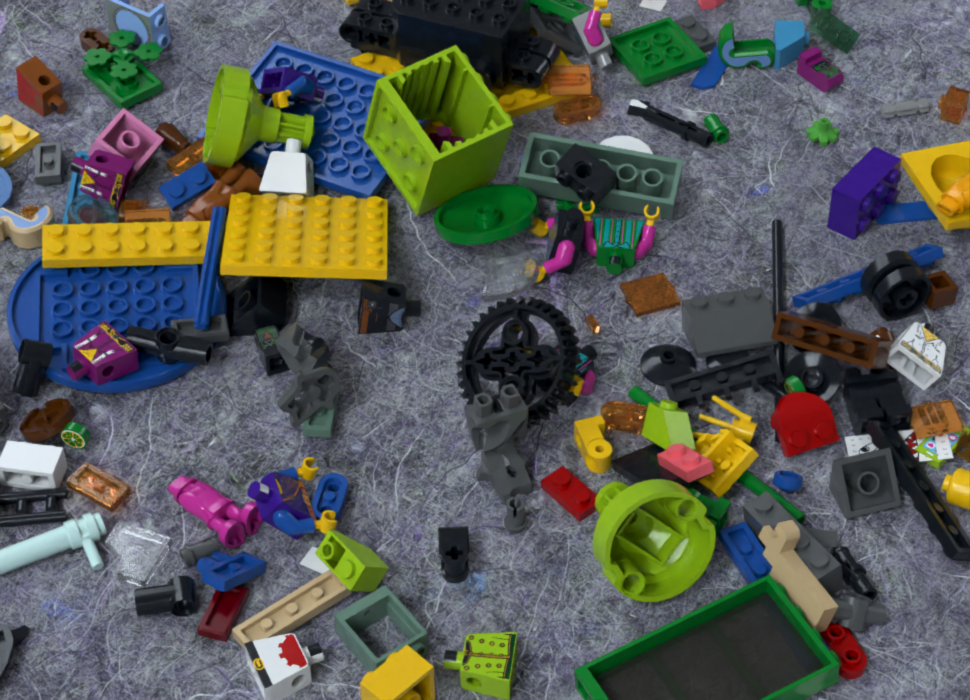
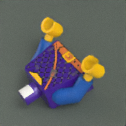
(289, 85)
(285, 502)

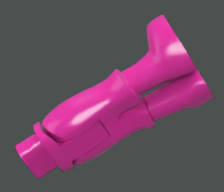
(214, 509)

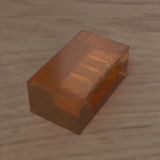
(592, 324)

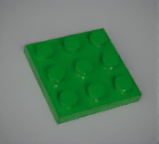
(657, 51)

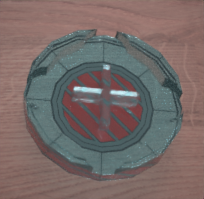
(91, 210)

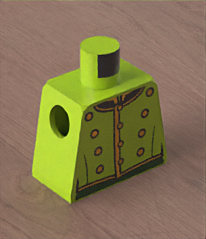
(486, 663)

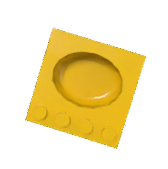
(934, 172)

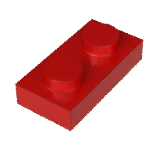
(570, 493)

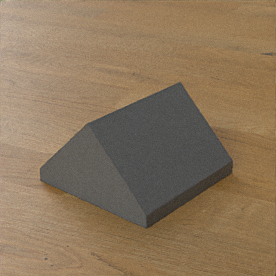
(865, 483)

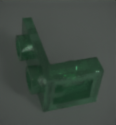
(833, 30)

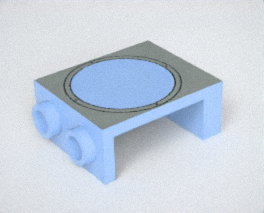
(147, 26)

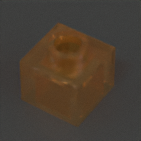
(953, 105)

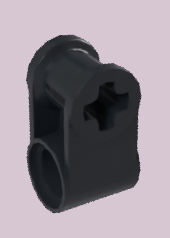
(454, 553)

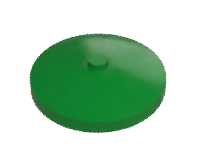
(486, 214)

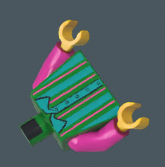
(618, 241)

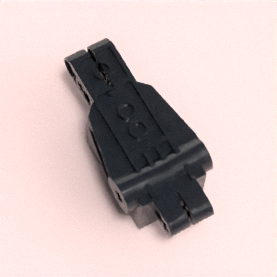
(488, 31)

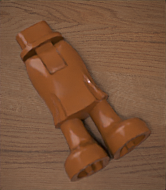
(221, 192)

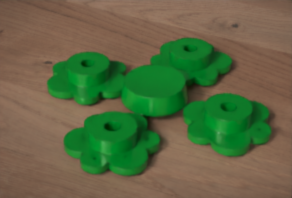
(123, 57)

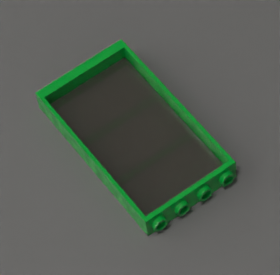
(728, 650)

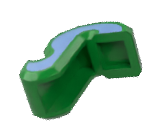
(744, 52)

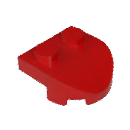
(803, 423)

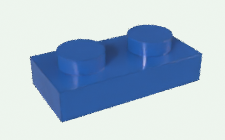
(187, 186)

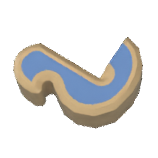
(25, 232)

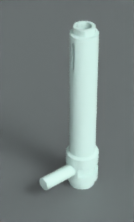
(70, 535)

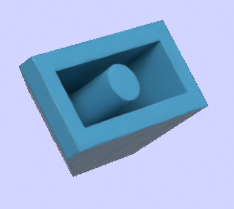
(789, 41)

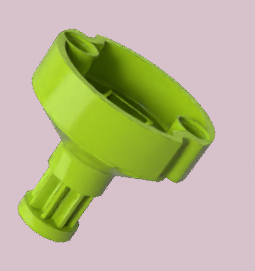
(241, 119)
(652, 538)

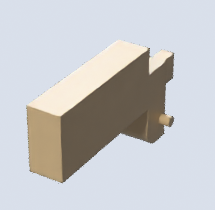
(796, 578)

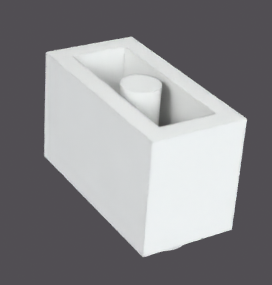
(32, 465)

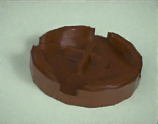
(47, 422)

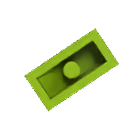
(667, 425)

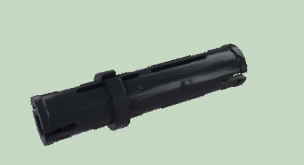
(686, 130)

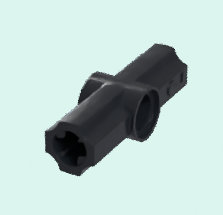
(169, 345)

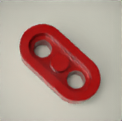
(845, 647)

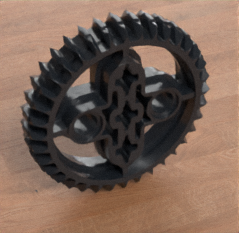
(511, 355)

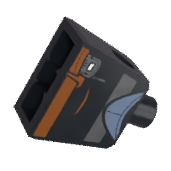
(384, 307)

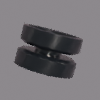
(895, 285)

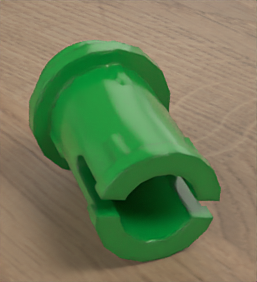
(714, 125)

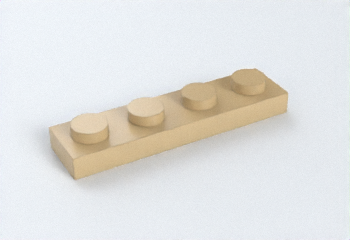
(293, 609)

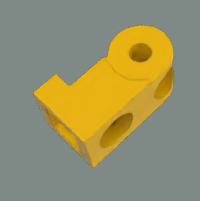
(589, 438)

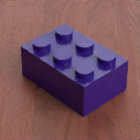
(864, 193)

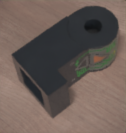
(267, 349)

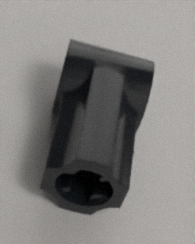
(32, 360)
(176, 597)

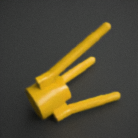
(742, 428)

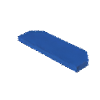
(710, 73)
(906, 213)

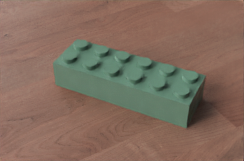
(639, 175)

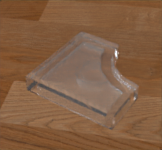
(138, 551)

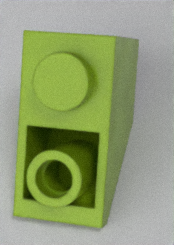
(351, 562)

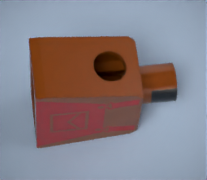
(40, 88)

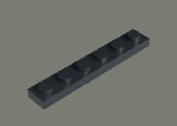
(921, 491)

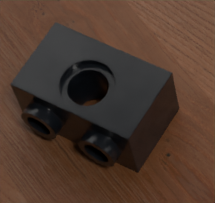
(580, 162)

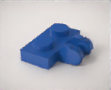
(229, 571)

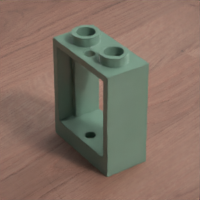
(370, 610)

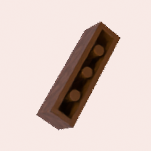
(831, 339)

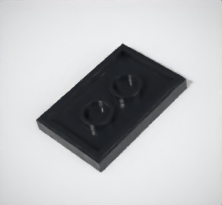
(644, 466)

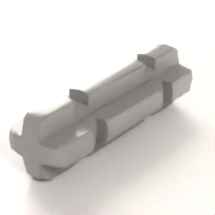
(905, 108)

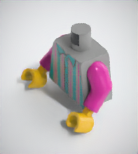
(592, 36)

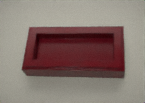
(223, 613)

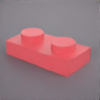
(685, 462)

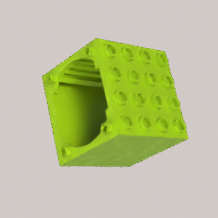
(443, 91)

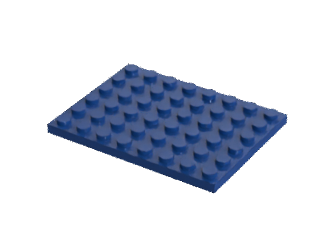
(337, 149)

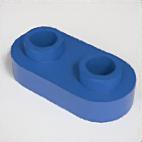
(326, 499)

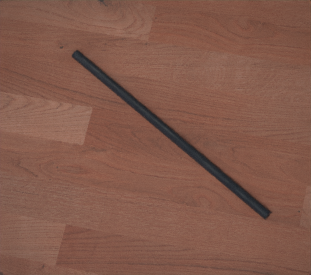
(778, 295)

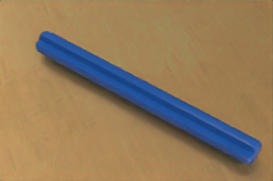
(210, 268)

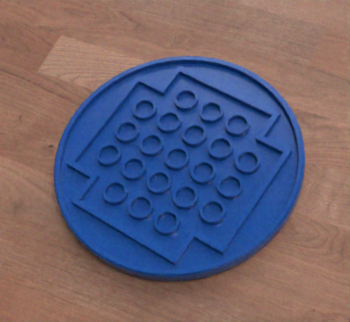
(69, 302)

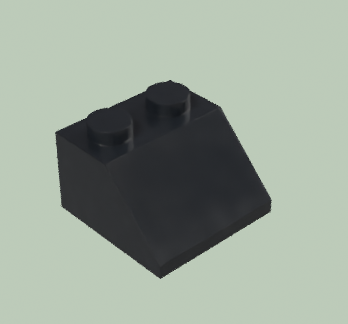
(256, 304)

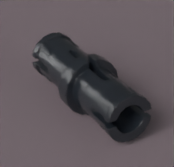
(847, 561)

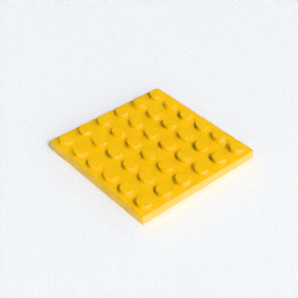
(306, 236)

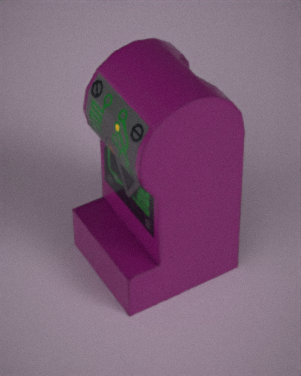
(818, 70)

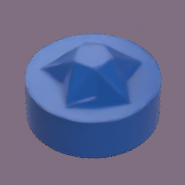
(787, 480)

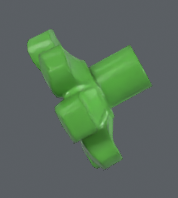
(822, 131)

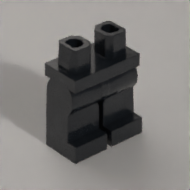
(875, 398)

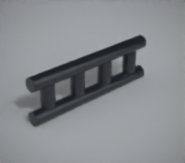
(21, 500)

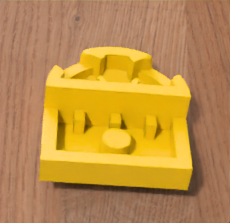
(729, 460)

